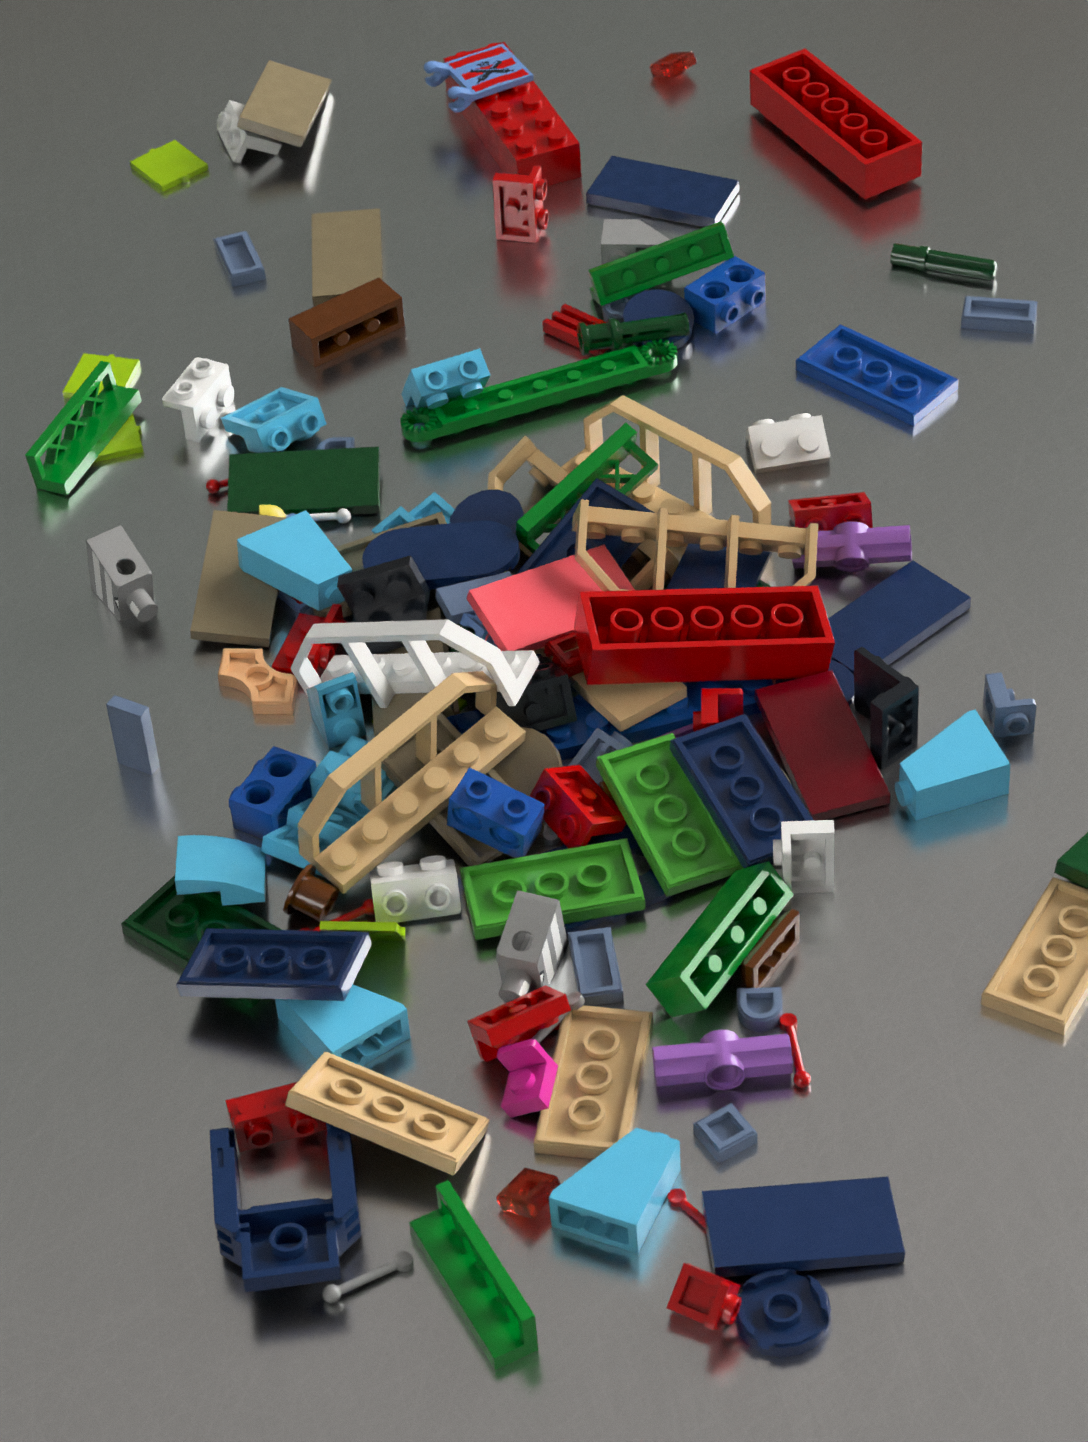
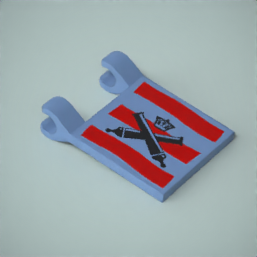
(478, 75)

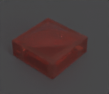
(673, 64)
(527, 1192)

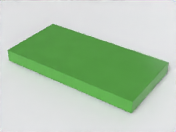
(666, 816)
(585, 879)

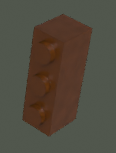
(346, 322)

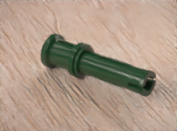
(616, 333)

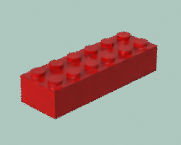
(836, 123)
(523, 130)
(702, 634)

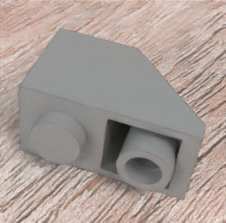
(626, 237)

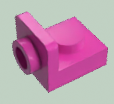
(529, 1078)

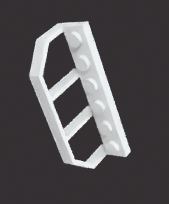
(419, 668)

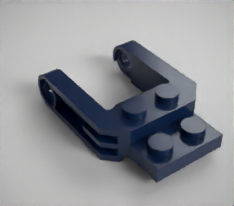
(285, 1240)

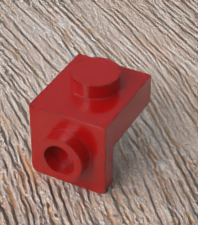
(718, 706)
(705, 1297)

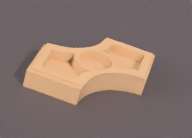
(267, 688)

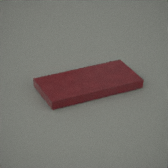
(822, 746)

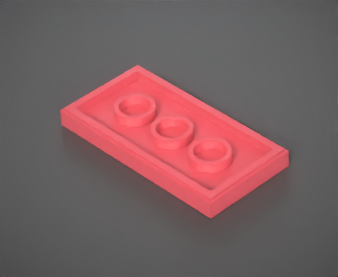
(540, 602)

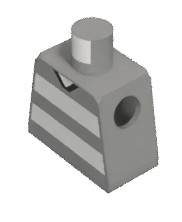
(130, 588)
(530, 945)

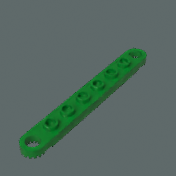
(540, 390)

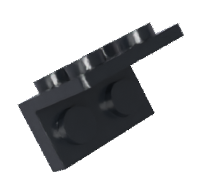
(386, 594)
(545, 700)
(889, 704)

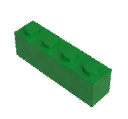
(719, 940)

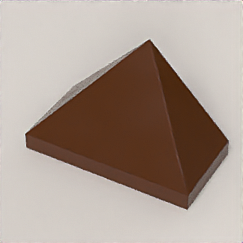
(771, 950)

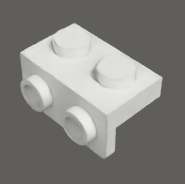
(237, 139)
(201, 395)
(787, 443)
(805, 856)
(415, 890)

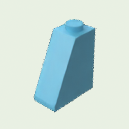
(295, 560)
(953, 770)
(351, 1029)
(619, 1191)

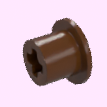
(311, 895)

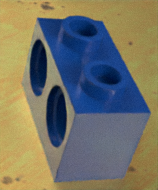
(726, 294)
(269, 791)
(495, 814)

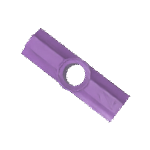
(855, 546)
(722, 1060)

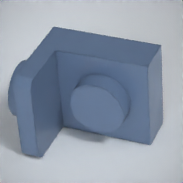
(1005, 713)
(597, 745)

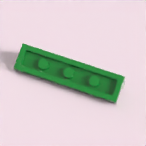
(660, 263)
(83, 437)
(597, 465)
(475, 1279)

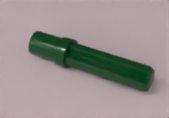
(926, 259)

